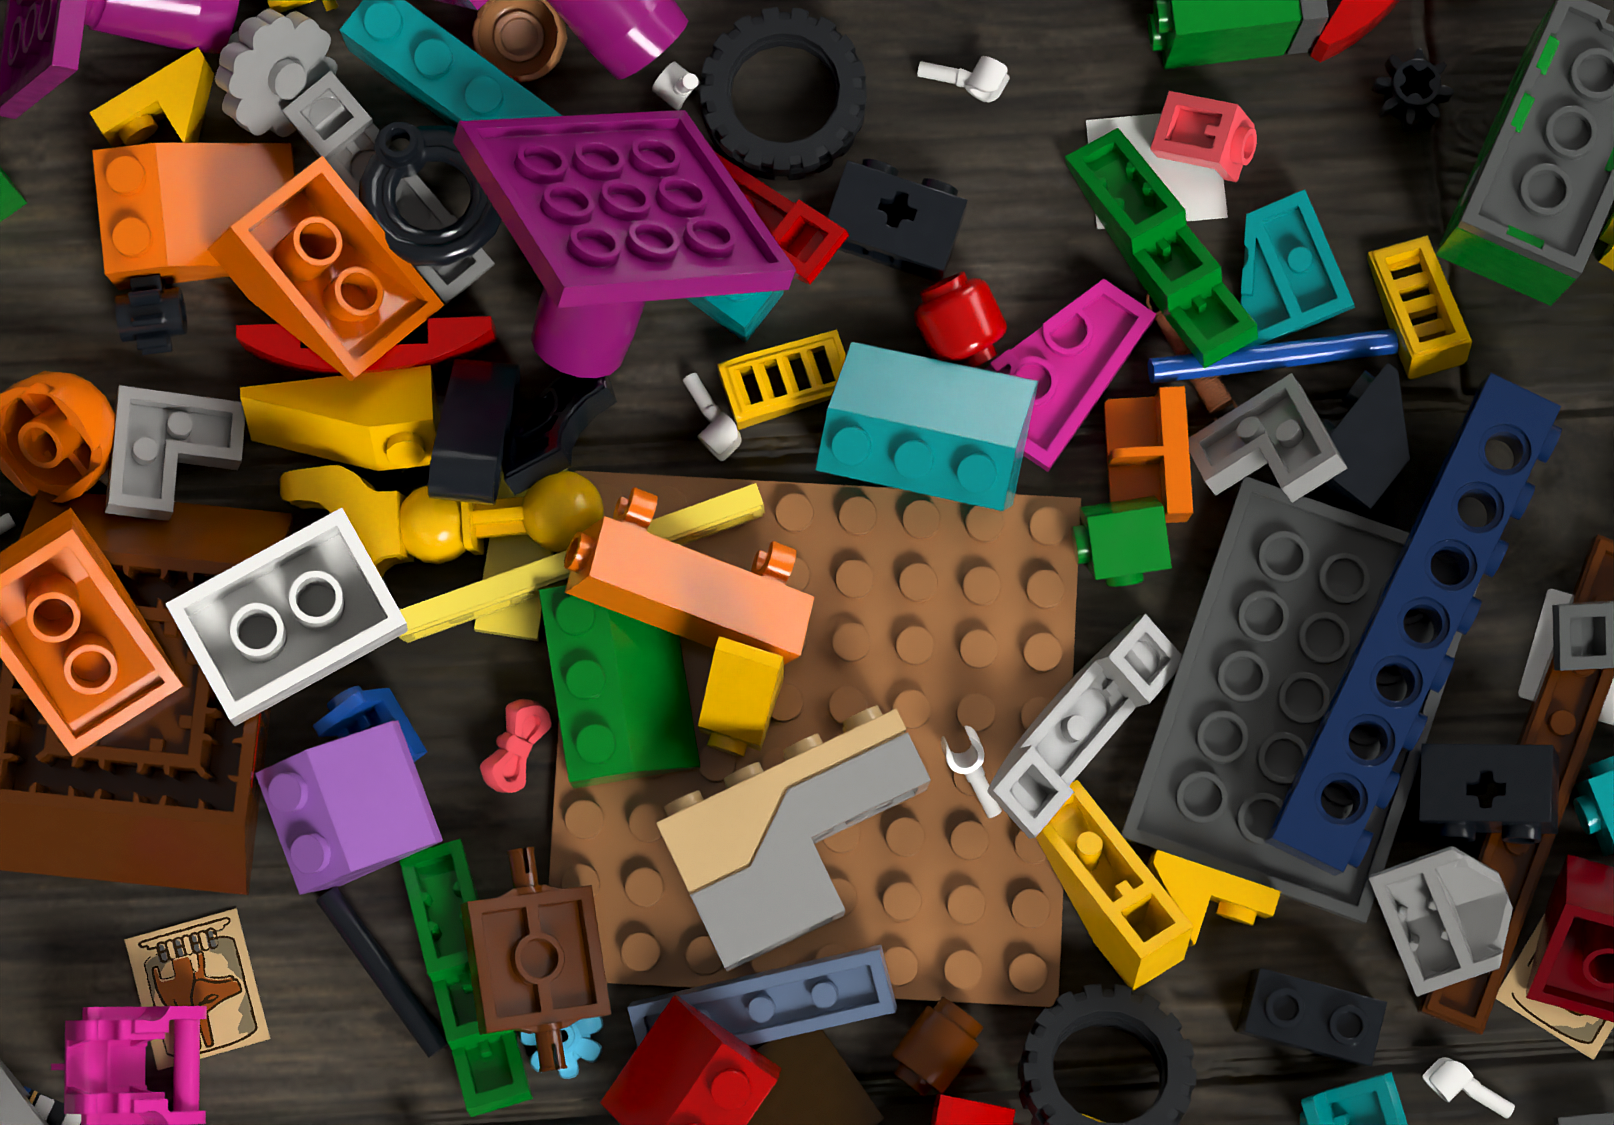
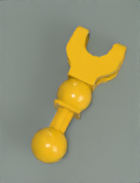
(441, 530)

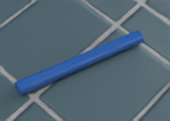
(1277, 356)

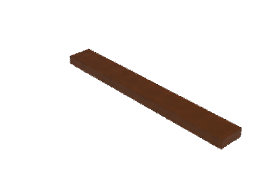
(1560, 716)

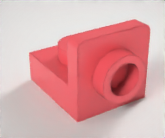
(1205, 134)

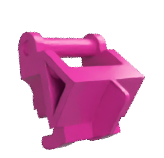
(108, 1066)

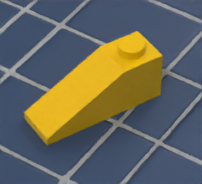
(367, 422)
(740, 696)
(1114, 892)

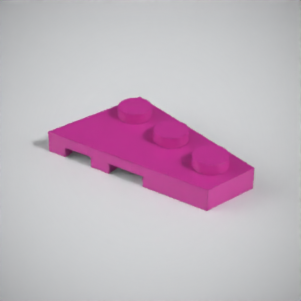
(1074, 362)

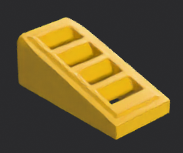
(1431, 344)
(756, 363)

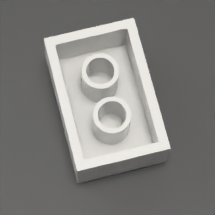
(287, 617)

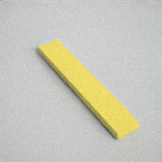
(526, 581)

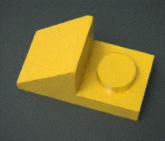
(173, 92)
(1194, 884)

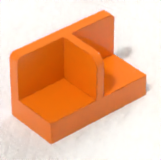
(1150, 451)

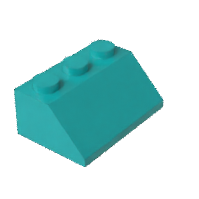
(927, 426)

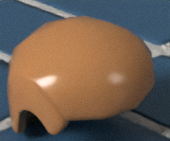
(520, 37)

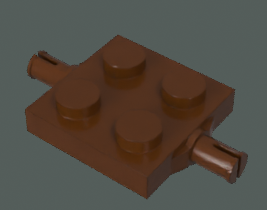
(535, 959)

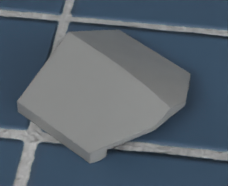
(1444, 917)

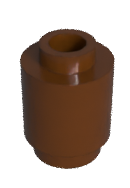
(936, 1047)

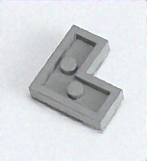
(1271, 429)
(156, 433)

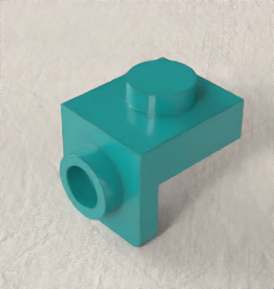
(1356, 1103)

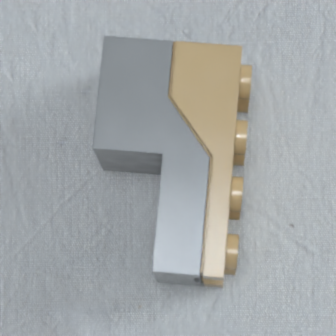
(753, 846)

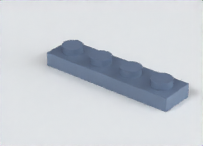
(786, 998)

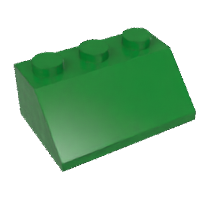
(616, 693)

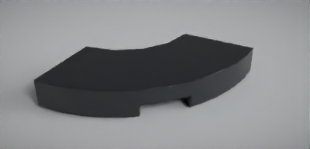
(551, 432)

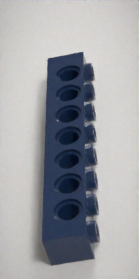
(1496, 413)

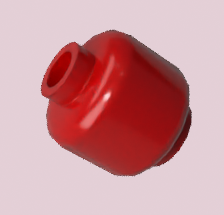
(960, 320)

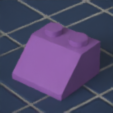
(348, 807)

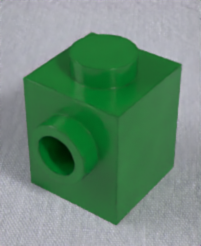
(1122, 540)

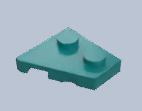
(1289, 270)

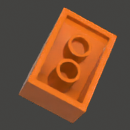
(175, 200)
(326, 271)
(77, 635)

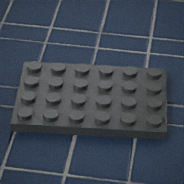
(1254, 685)

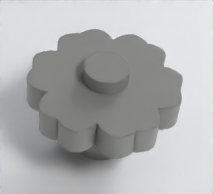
(270, 67)

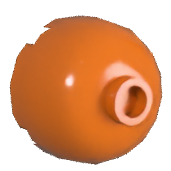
(55, 434)

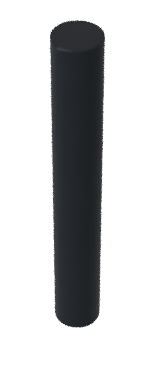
(382, 972)

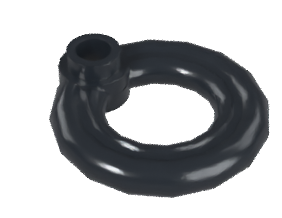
(379, 188)

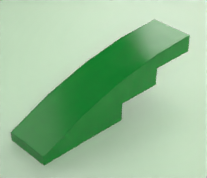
(1161, 248)
(486, 1064)

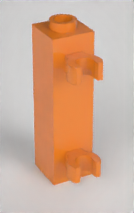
(685, 590)

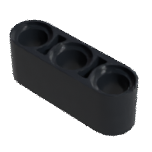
(474, 431)

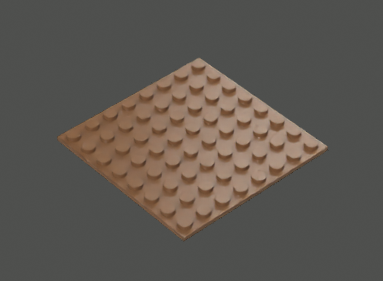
(912, 610)

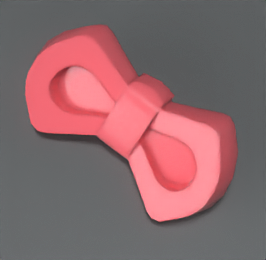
(524, 727)

